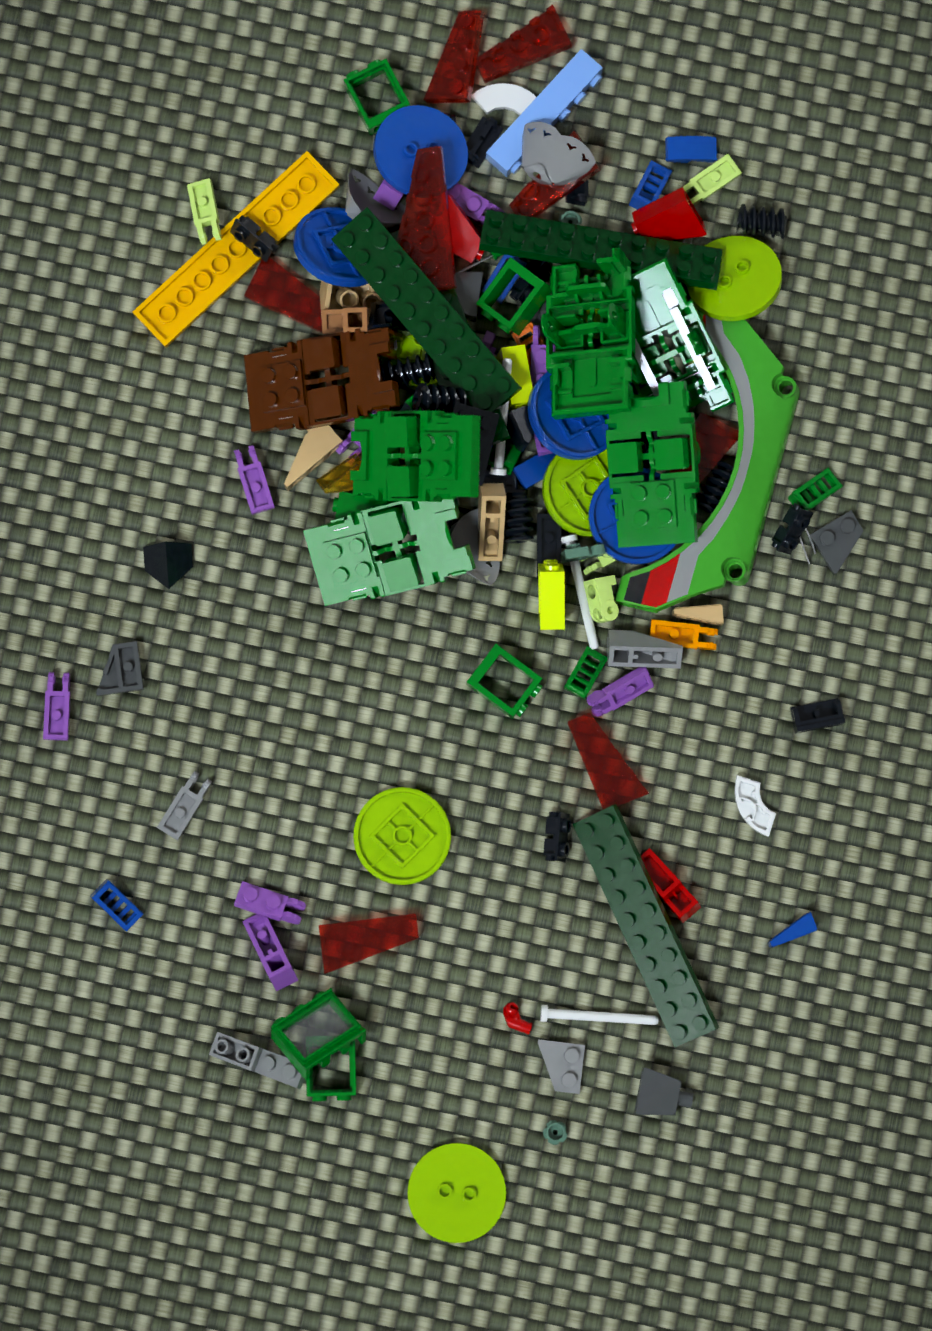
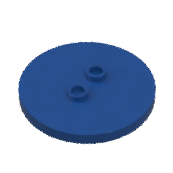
(415, 129)
(319, 253)
(569, 437)
(604, 526)

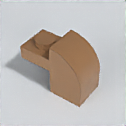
(345, 320)

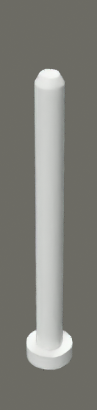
(500, 447)
(578, 580)
(596, 1016)

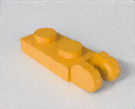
(682, 634)

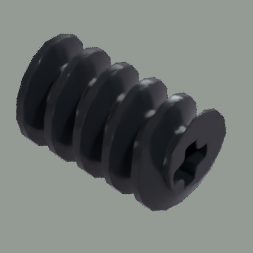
(761, 221)
(409, 371)
(437, 397)
(716, 487)
(517, 518)

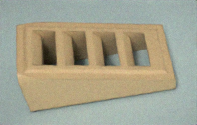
(705, 613)

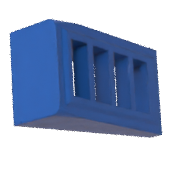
(642, 198)
(500, 265)
(122, 898)
(799, 928)

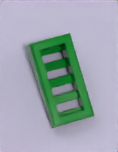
(802, 497)
(569, 686)

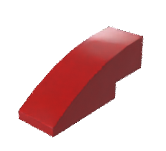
(669, 887)

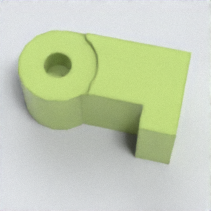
(601, 599)

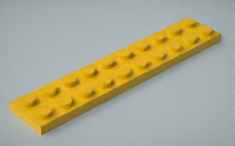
(226, 261)

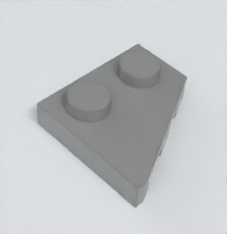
(563, 1064)

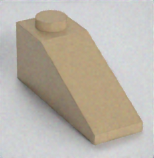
(314, 450)
(491, 521)

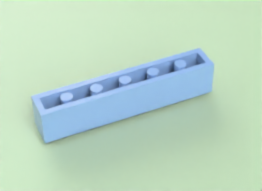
(548, 107)

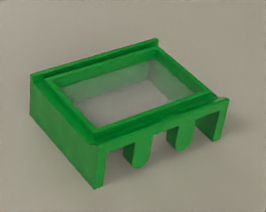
(316, 1032)

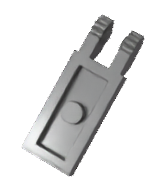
(183, 808)

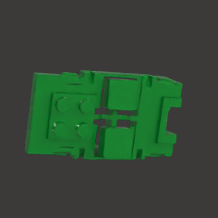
(592, 379)
(447, 456)
(655, 509)

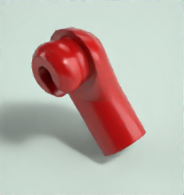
(514, 1020)

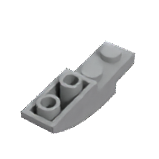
(256, 1059)

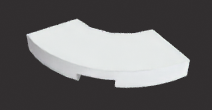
(503, 97)
(751, 805)

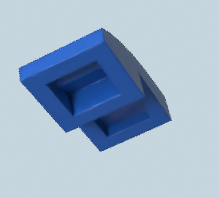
(691, 148)
(532, 470)

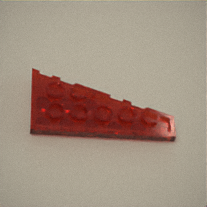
(426, 220)

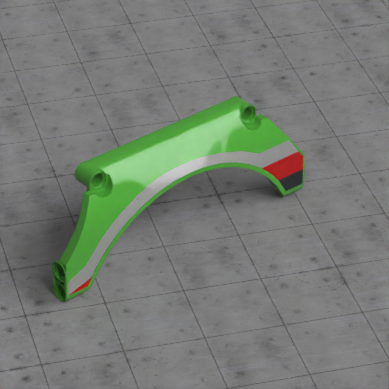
(736, 524)

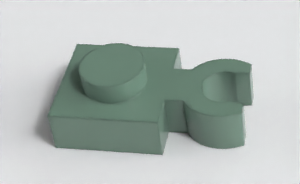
(575, 552)

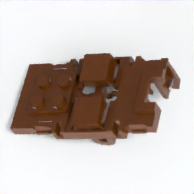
(281, 380)

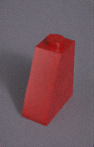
(669, 218)
(464, 233)

